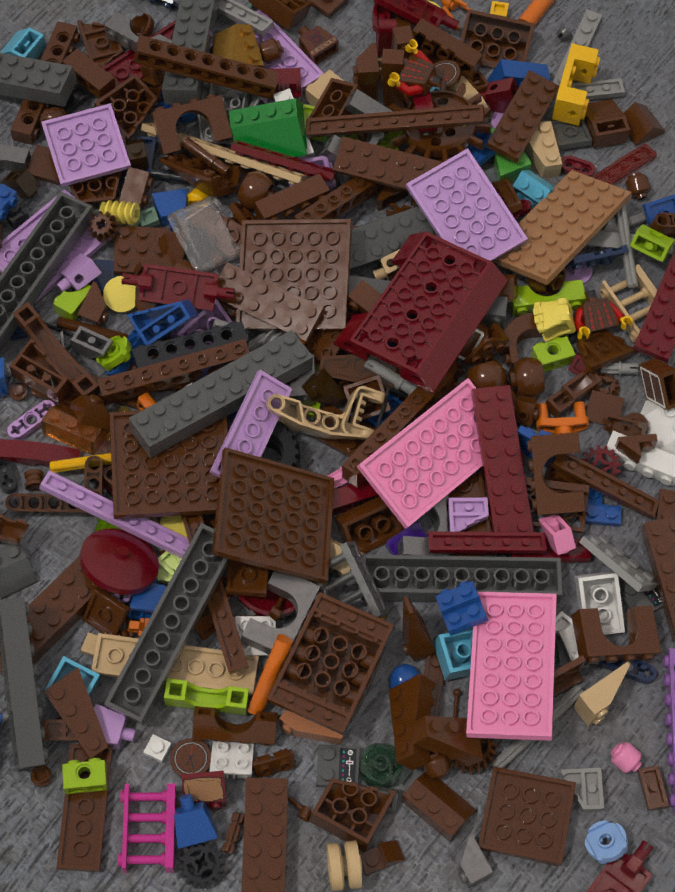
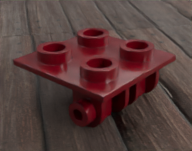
(288, 79)

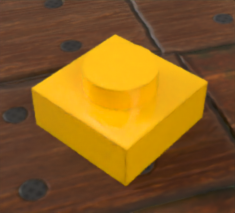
(499, 8)

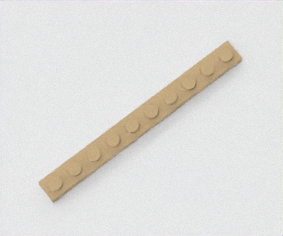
(246, 161)

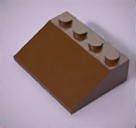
(497, 37)

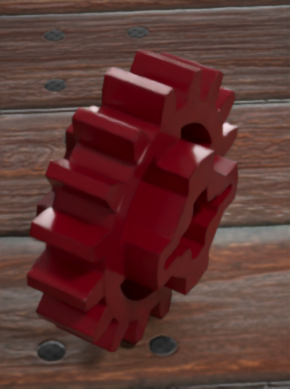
(599, 456)

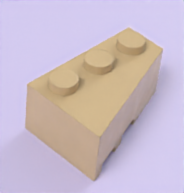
(544, 151)

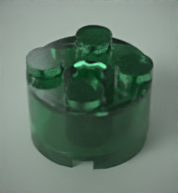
(380, 754)

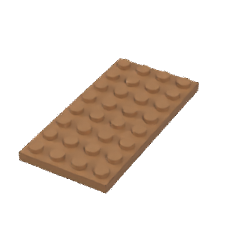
(563, 225)

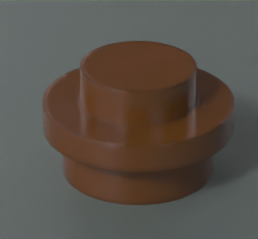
(18, 391)
(41, 776)

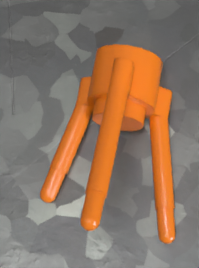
(452, 5)

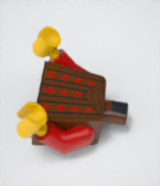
(417, 73)
(598, 315)

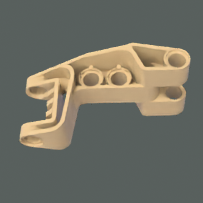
(293, 416)

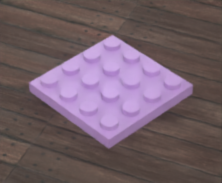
(86, 145)

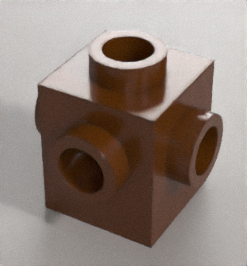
(526, 410)

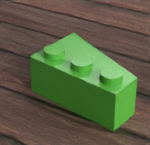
(509, 169)

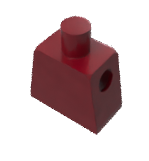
(500, 94)

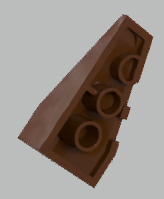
(415, 633)

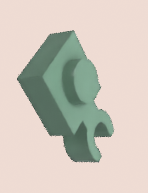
(148, 218)

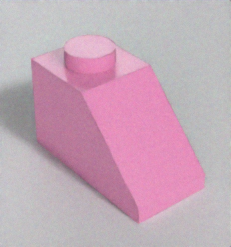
(557, 533)

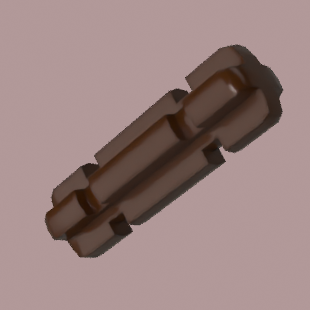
(233, 833)

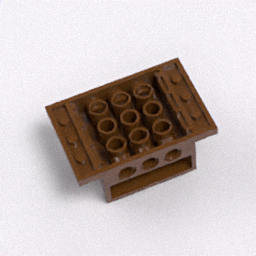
(331, 664)

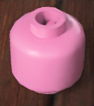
(626, 757)

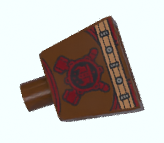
(317, 43)

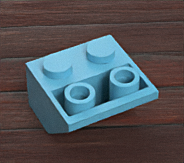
(26, 44)
(532, 187)

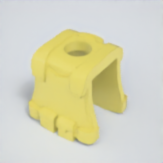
(554, 318)

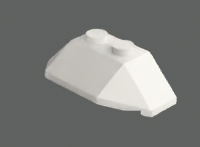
(662, 424)

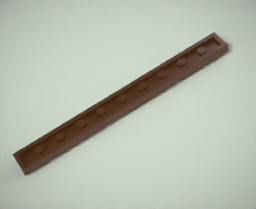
(395, 121)
(221, 612)

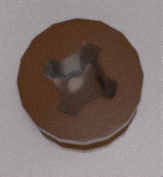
(34, 479)

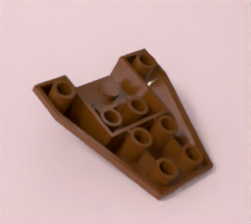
(202, 177)

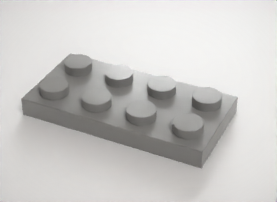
(616, 561)

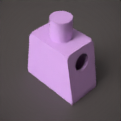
(78, 273)
(114, 726)

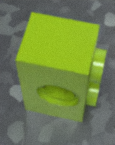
(652, 243)
(563, 352)
(95, 782)

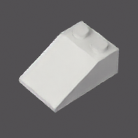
(602, 592)

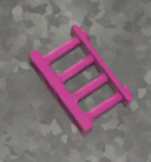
(166, 838)

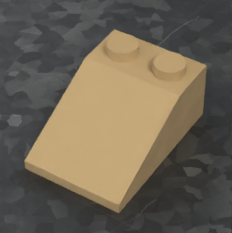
(595, 701)

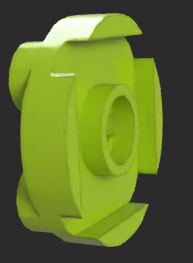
(116, 354)

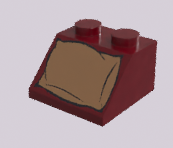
(206, 787)

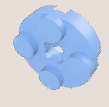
(609, 852)

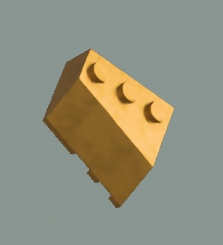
(238, 44)

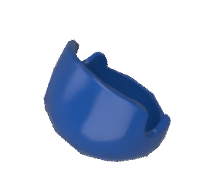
(401, 674)

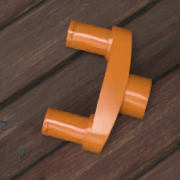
(563, 424)

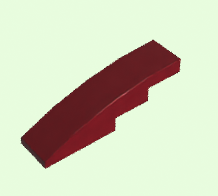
(35, 453)

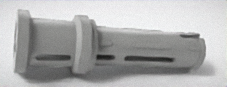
(389, 375)

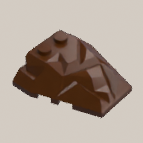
(98, 189)

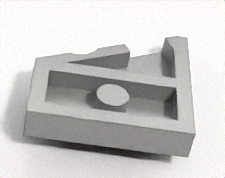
(588, 787)

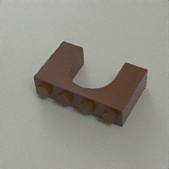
(211, 109)
(549, 500)
(595, 647)

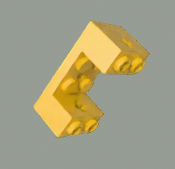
(580, 67)

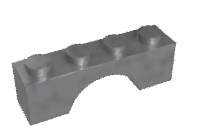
(120, 30)

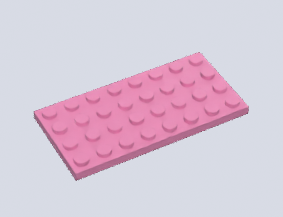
(427, 457)
(513, 667)

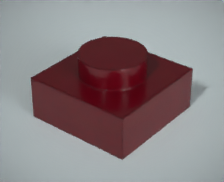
(577, 365)

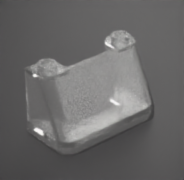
(205, 236)

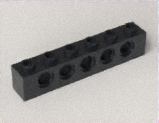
(197, 339)

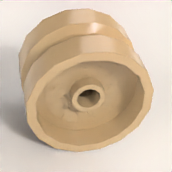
(346, 865)

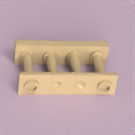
(647, 292)

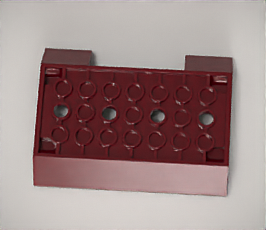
(444, 316)

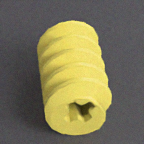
(124, 213)

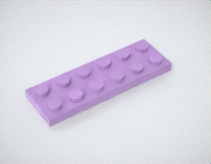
(253, 421)

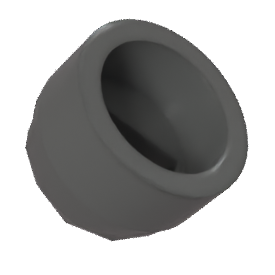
(564, 33)

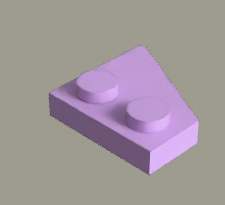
(466, 512)

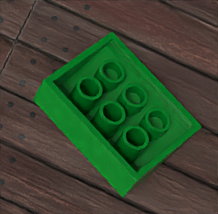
(272, 126)

